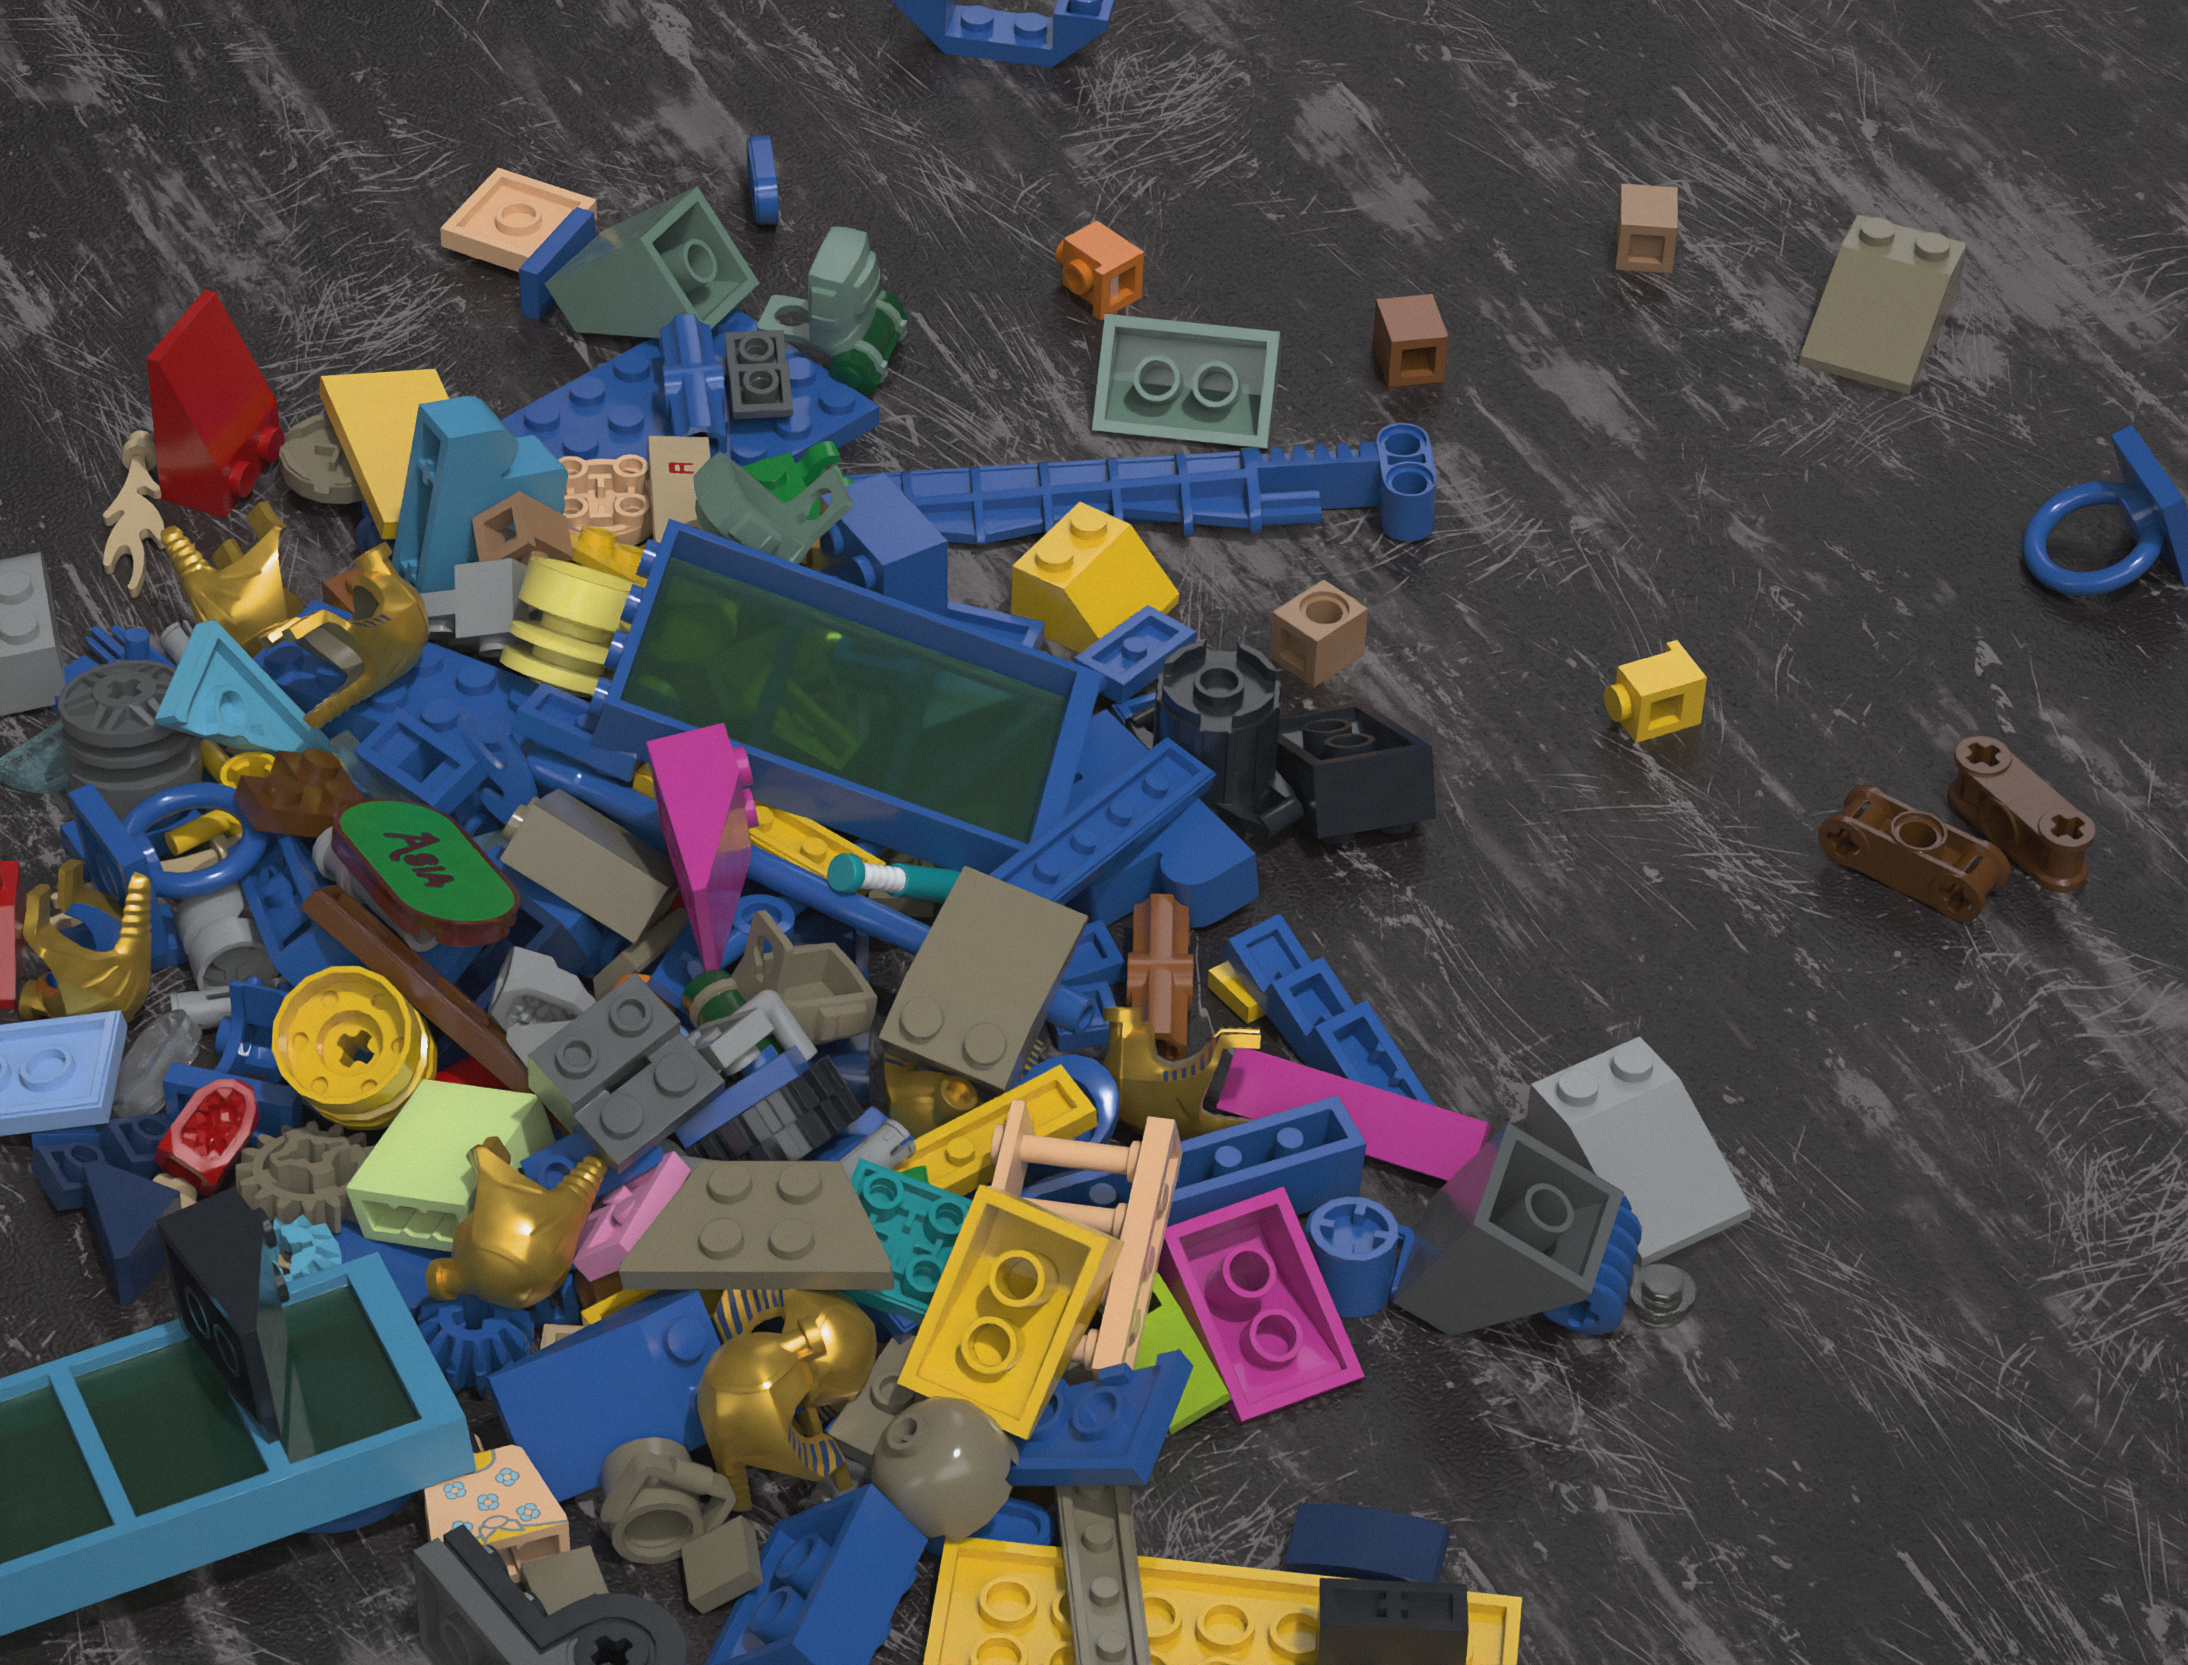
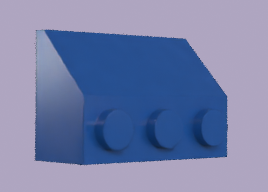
(825, 1586)

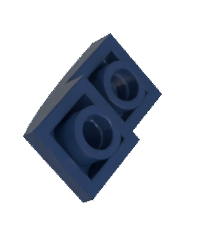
(122, 1143)
(1366, 1544)

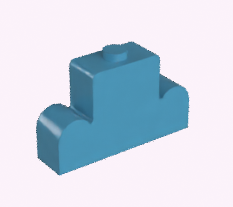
(457, 469)

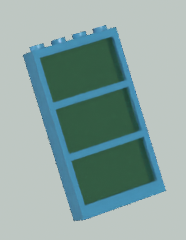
(149, 1466)

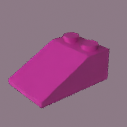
(705, 827)
(1258, 1305)

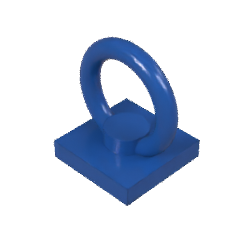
(2148, 506)
(121, 848)

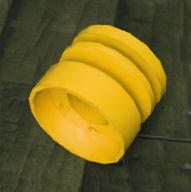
(329, 1022)

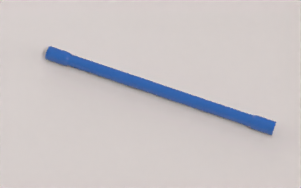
(556, 770)

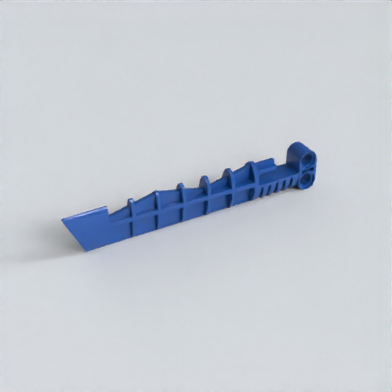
(1203, 488)

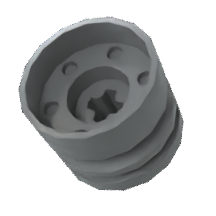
(115, 737)

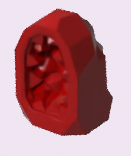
(210, 1134)

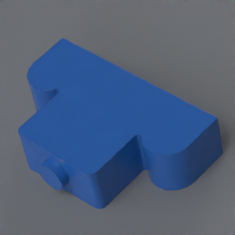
(1188, 857)

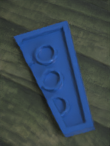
(1103, 1427)

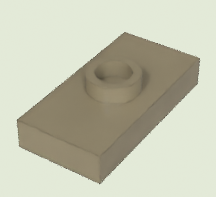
(875, 1405)

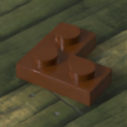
(298, 794)

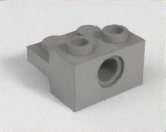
(480, 608)

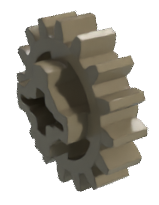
(303, 1174)

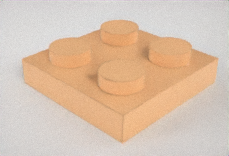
(509, 218)

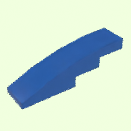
(1316, 1011)

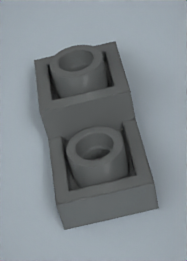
(758, 374)

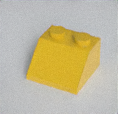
(1088, 578)

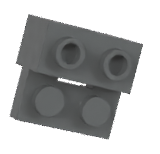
(623, 1074)

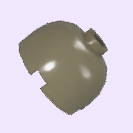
(944, 1466)

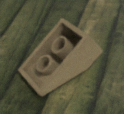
(1884, 304)
(983, 982)

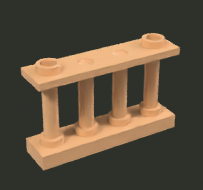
(1140, 1223)

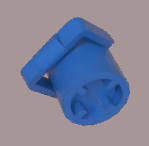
(1357, 1253)

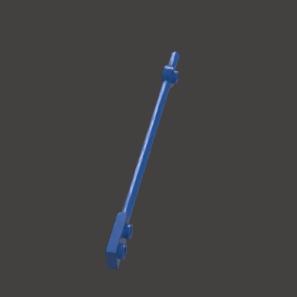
(1129, 661)

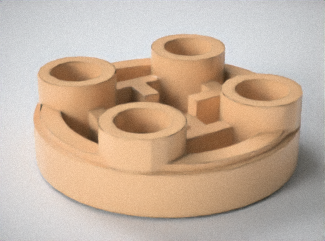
(609, 496)

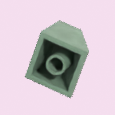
(652, 269)

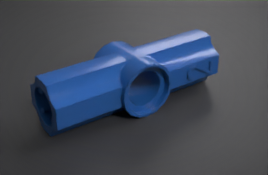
(693, 382)

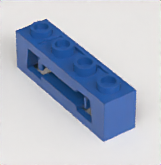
(275, 894)

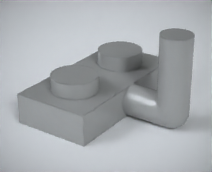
(731, 1040)

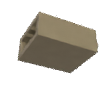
(591, 863)

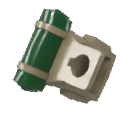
(812, 979)

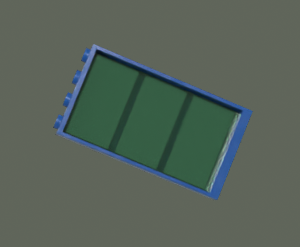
(847, 701)

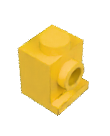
(1657, 694)

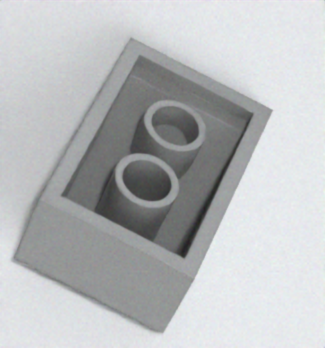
(1642, 1133)

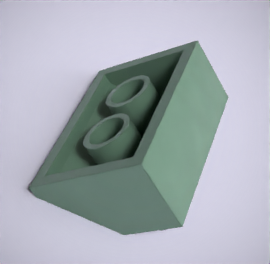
(1187, 381)

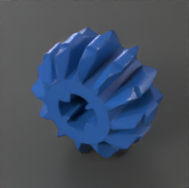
(474, 1338)

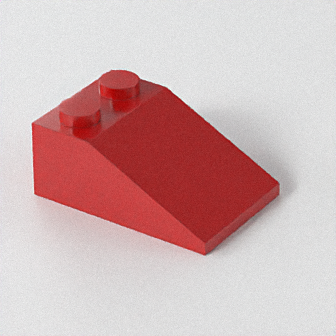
(210, 411)

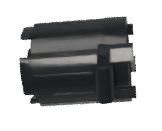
(1228, 718)

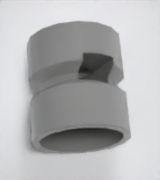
(222, 939)

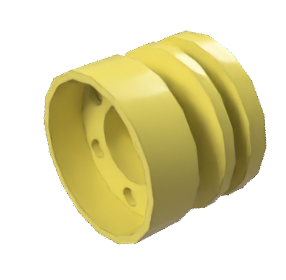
(576, 626)

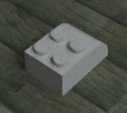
(28, 636)

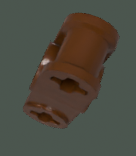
(2021, 814)
(1914, 853)

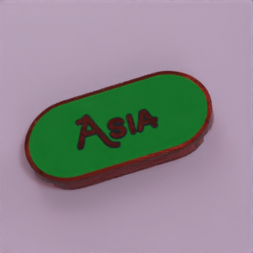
(425, 871)

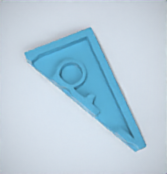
(232, 700)

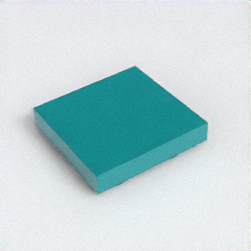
(916, 1230)

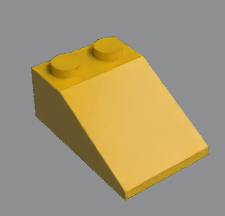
(1010, 1308)

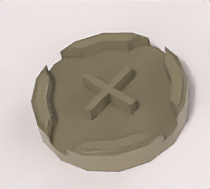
(316, 463)

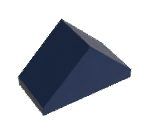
(124, 1220)

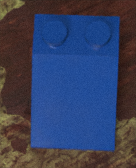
(607, 1387)

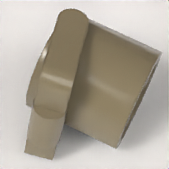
(655, 1499)

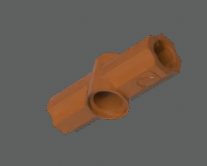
(1162, 971)

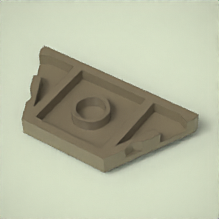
(761, 1231)

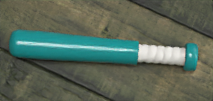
(928, 884)

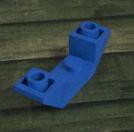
(1010, 35)

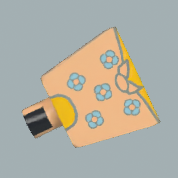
(501, 1506)

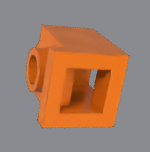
(1101, 268)

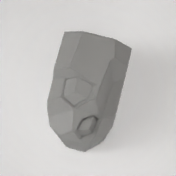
(535, 991)

